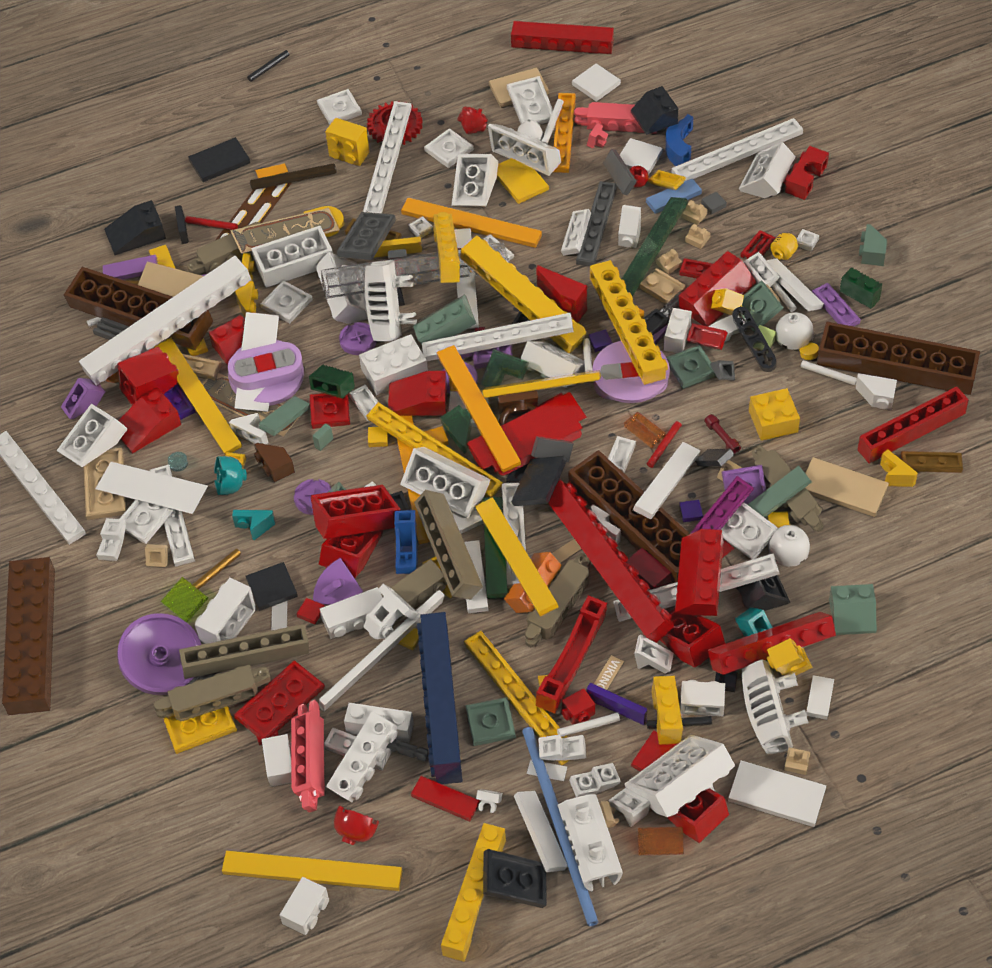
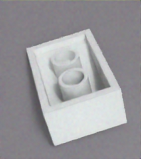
(474, 179)
(91, 436)

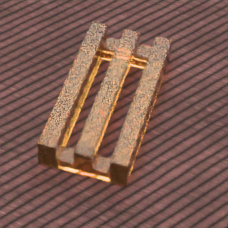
(642, 432)

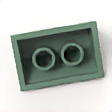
(446, 321)

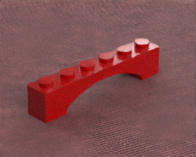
(562, 674)

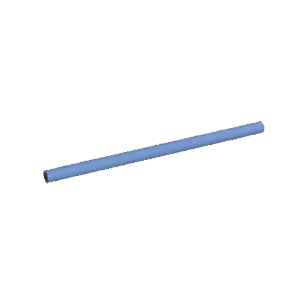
(552, 804)

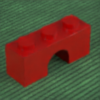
(800, 181)

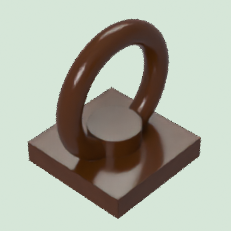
(516, 404)

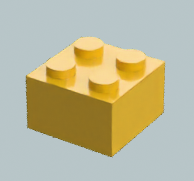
(347, 141)
(774, 414)

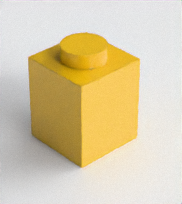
(726, 301)

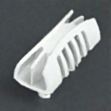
(382, 300)
(765, 707)
(590, 840)

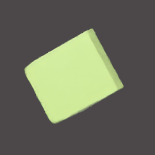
(769, 335)

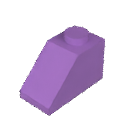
(81, 397)

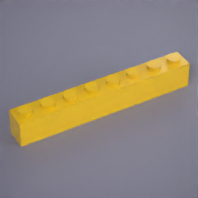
(517, 289)

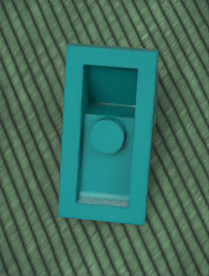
(257, 520)

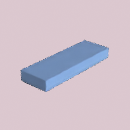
(687, 190)

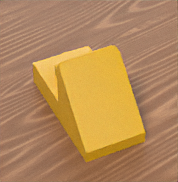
(899, 472)

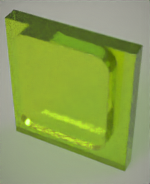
(184, 599)

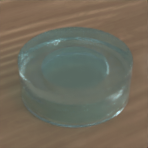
(177, 461)

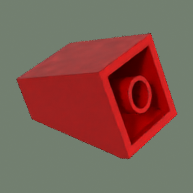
(146, 372)

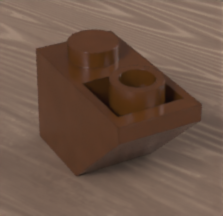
(274, 460)

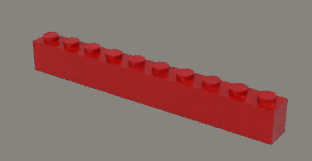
(610, 562)

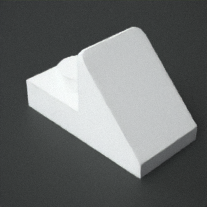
(248, 428)
(653, 654)
(631, 805)

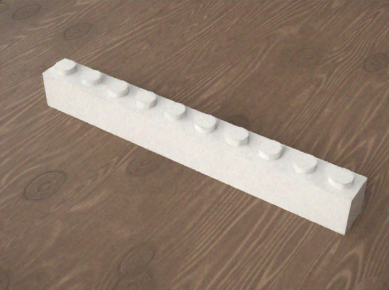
(166, 319)

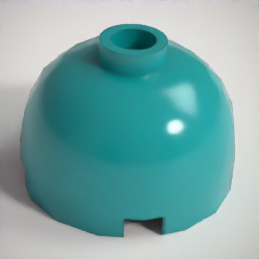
(229, 475)

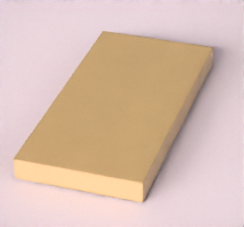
(166, 279)
(845, 487)
(97, 502)

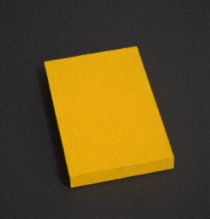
(520, 180)
(199, 729)

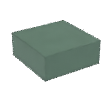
(323, 437)

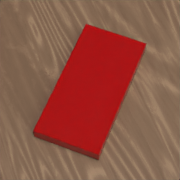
(279, 701)

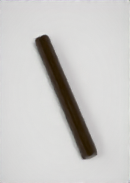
(293, 176)

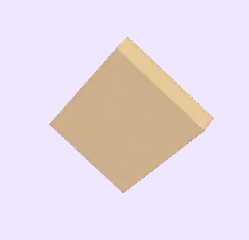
(499, 85)

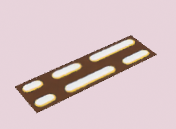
(256, 206)

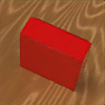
(310, 611)

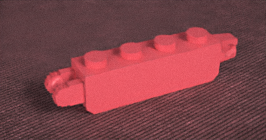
(610, 115)
(308, 755)

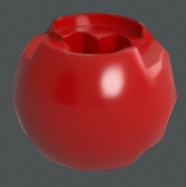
(640, 174)

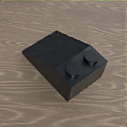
(135, 228)

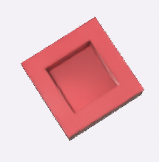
(597, 137)

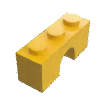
(788, 658)
(668, 709)

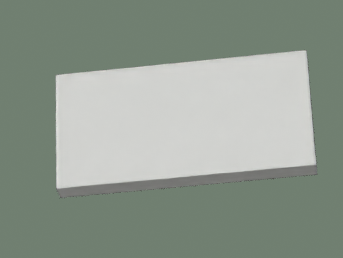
(777, 793)

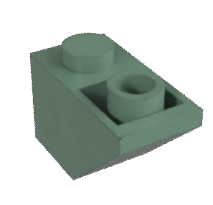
(874, 247)

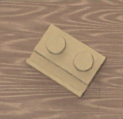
(661, 286)

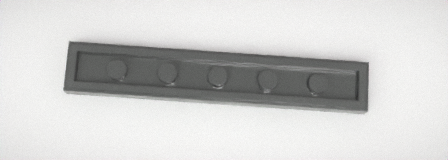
(597, 223)

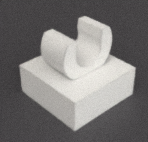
(489, 797)

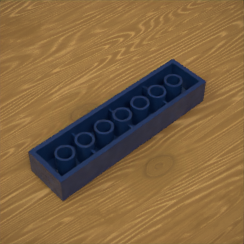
(439, 699)

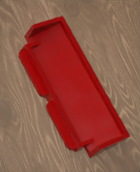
(553, 420)

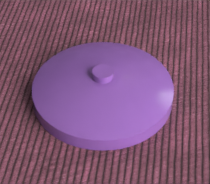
(151, 654)

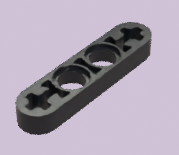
(751, 340)

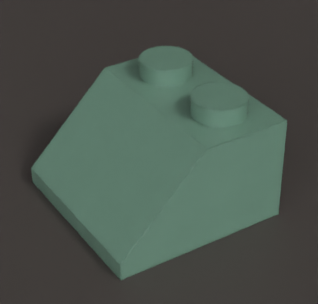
(853, 609)

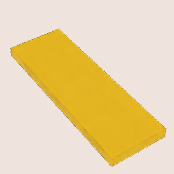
(541, 383)

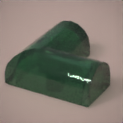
(502, 364)

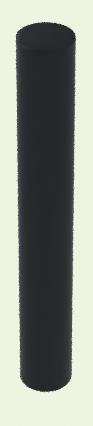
(268, 65)
(688, 721)

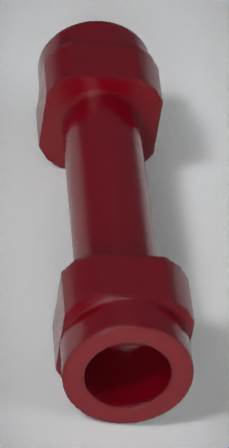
(712, 422)

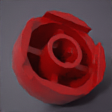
(354, 826)

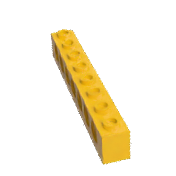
(628, 323)

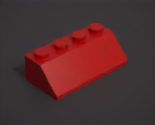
(726, 273)
(353, 511)
(699, 573)

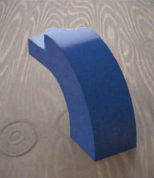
(676, 149)
(406, 542)

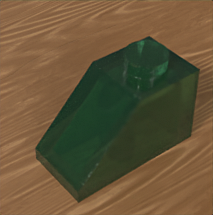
(458, 425)

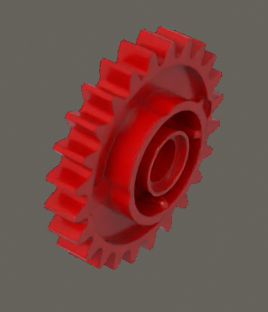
(379, 120)

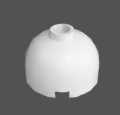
(794, 330)
(789, 545)

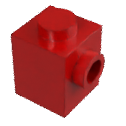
(578, 707)

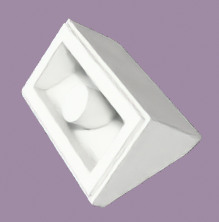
(761, 269)

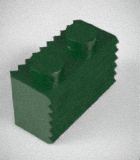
(861, 287)
(332, 381)

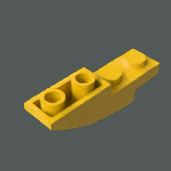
(247, 294)

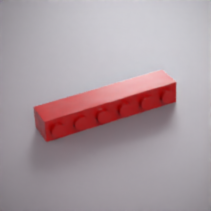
(562, 37)
(913, 424)
(754, 647)

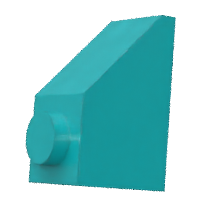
(753, 621)

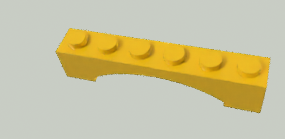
(447, 248)
(466, 909)

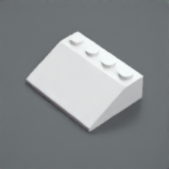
(681, 774)

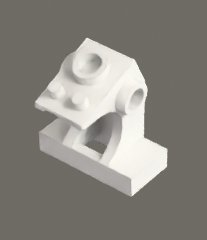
(395, 606)

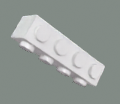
(362, 757)

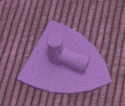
(335, 584)

